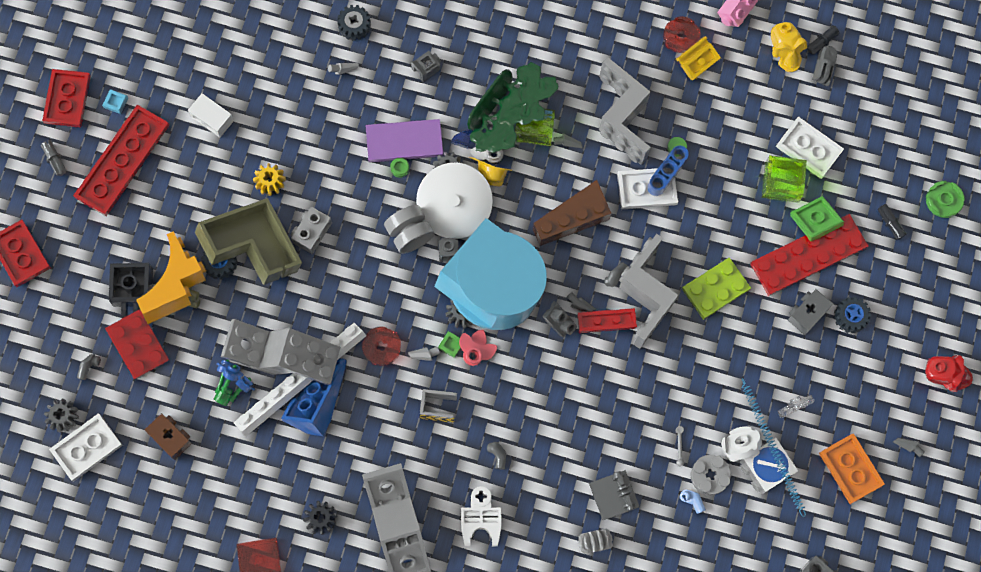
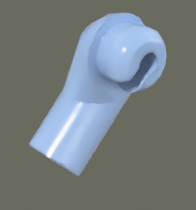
(693, 498)

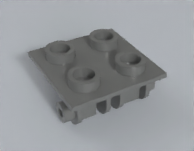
(614, 495)

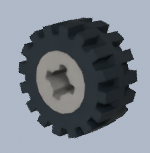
(356, 28)

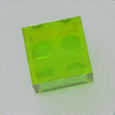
(784, 178)

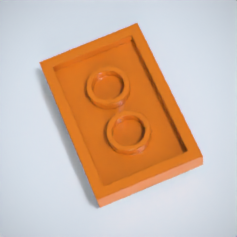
(851, 468)

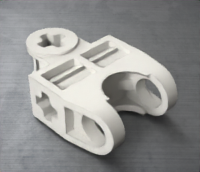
(481, 510)

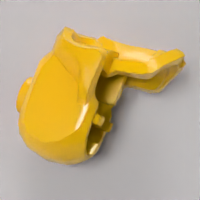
(787, 46)

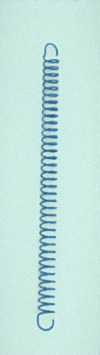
(773, 445)

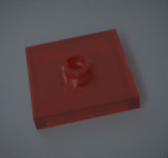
(259, 556)

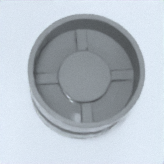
(409, 229)

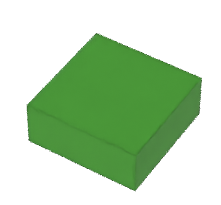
(450, 344)

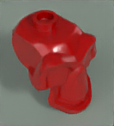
(948, 372)

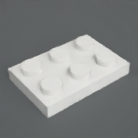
(809, 144)
(634, 190)
(85, 447)

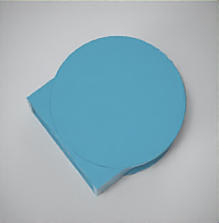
(494, 278)

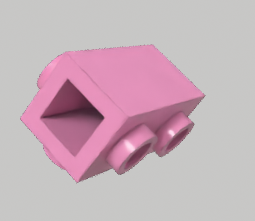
(735, 11)

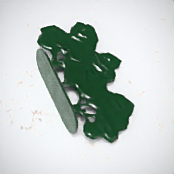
(517, 107)

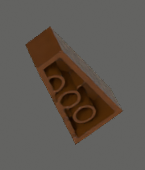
(574, 215)

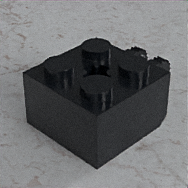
(124, 275)

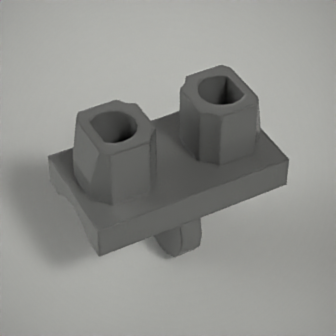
(559, 320)

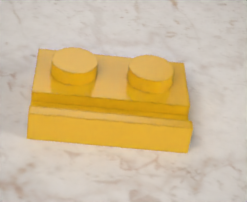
(698, 58)

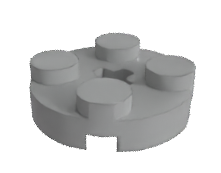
(715, 464)

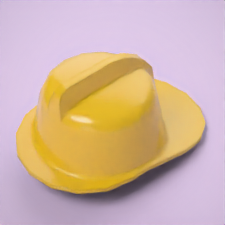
(493, 175)

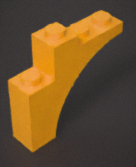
(172, 289)

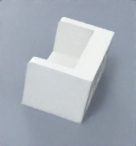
(210, 115)

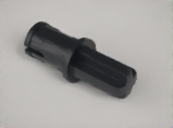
(823, 40)
(891, 221)

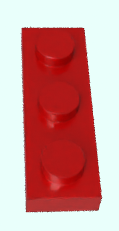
(606, 320)

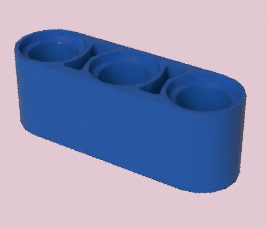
(672, 163)

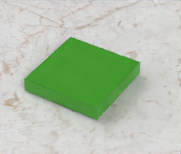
(817, 218)

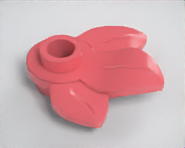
(477, 345)

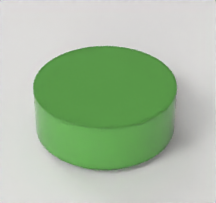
(676, 141)
(399, 167)

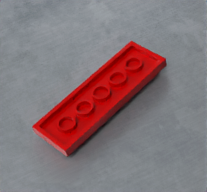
(121, 160)
(804, 258)

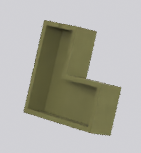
(252, 231)

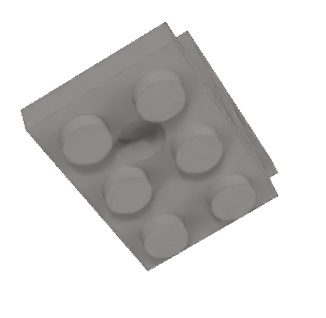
(625, 109)
(647, 290)
(281, 351)
(396, 520)

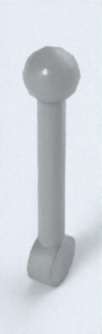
(679, 430)

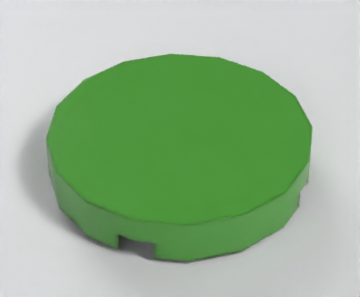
(945, 199)

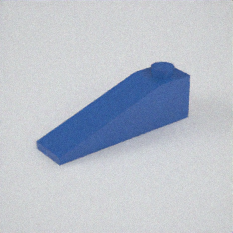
(316, 404)

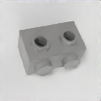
(311, 230)

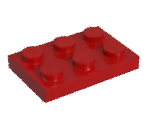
(66, 98)
(21, 254)
(137, 344)

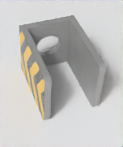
(439, 395)

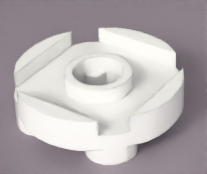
(735, 450)

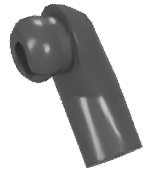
(614, 276)
(85, 364)
(500, 454)

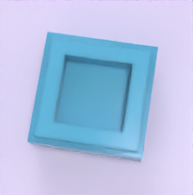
(115, 101)

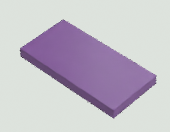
(404, 140)

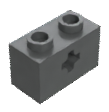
(817, 303)

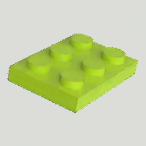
(716, 288)

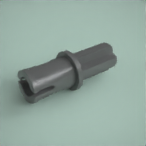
(53, 158)

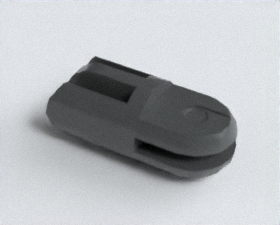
(825, 65)

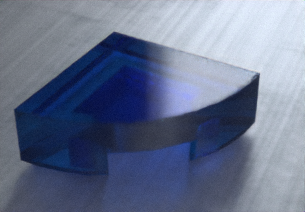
(462, 139)

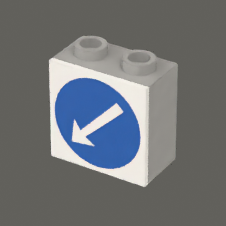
(764, 469)

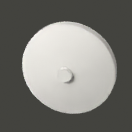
(455, 200)

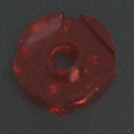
(674, 27)
(372, 340)

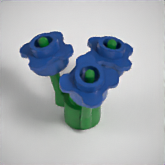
(231, 373)

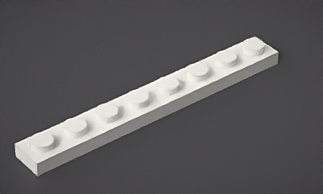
(292, 385)

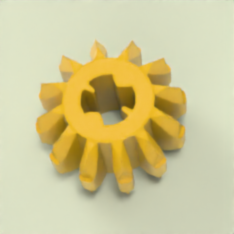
(276, 176)

